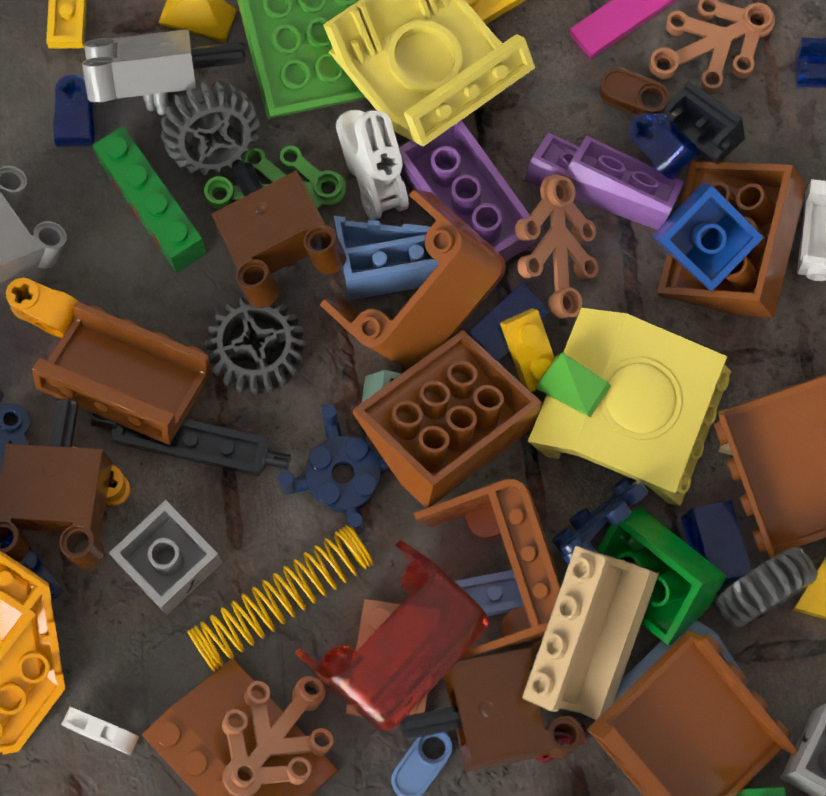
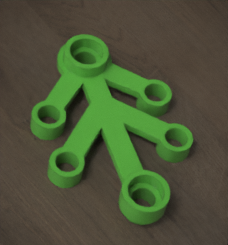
(316, 179)

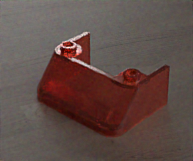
(407, 650)

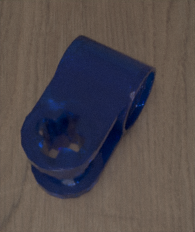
(73, 118)
(668, 146)

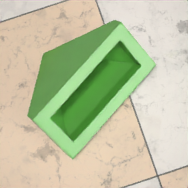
(573, 385)

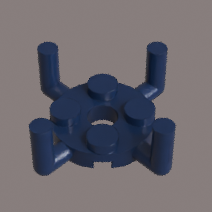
(325, 459)

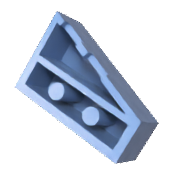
(383, 257)

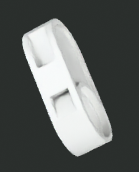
(100, 730)

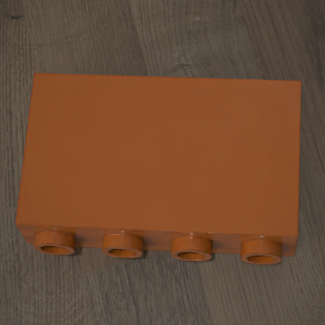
(124, 373)

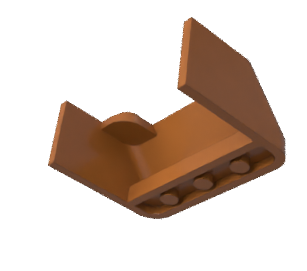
(442, 304)
(509, 511)

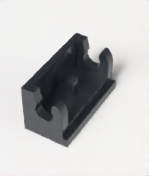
(706, 122)

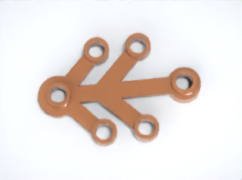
(716, 39)
(557, 201)
(271, 740)

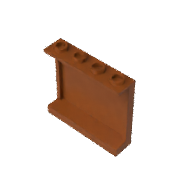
(782, 463)
(691, 725)

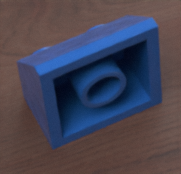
(707, 236)

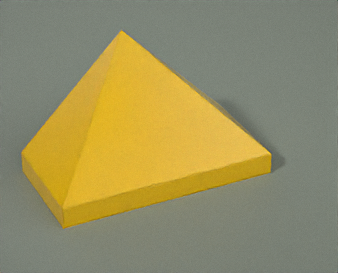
(202, 17)

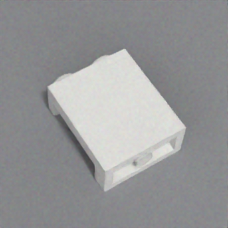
(813, 233)

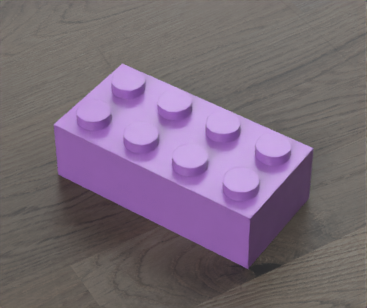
(469, 185)

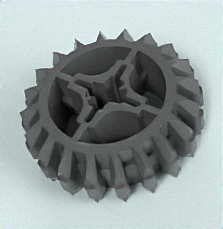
(207, 117)
(242, 349)
(766, 588)

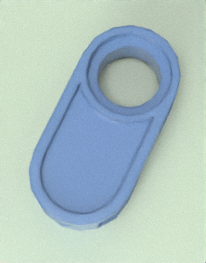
(416, 771)

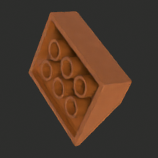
(771, 202)
(447, 417)
(198, 749)

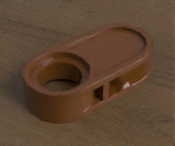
(625, 89)

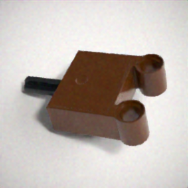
(272, 231)
(55, 491)
(492, 716)

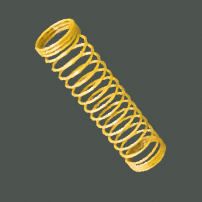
(210, 652)

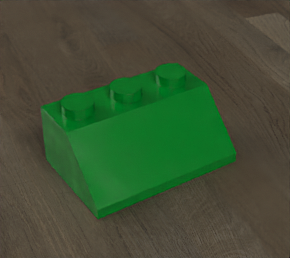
(684, 579)

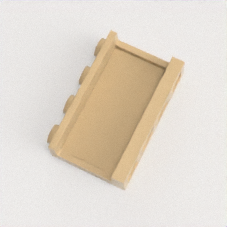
(590, 634)

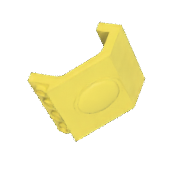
(424, 61)
(654, 411)

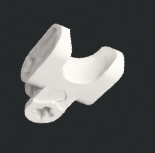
(374, 160)

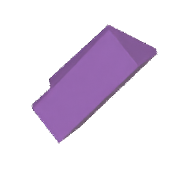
(607, 179)

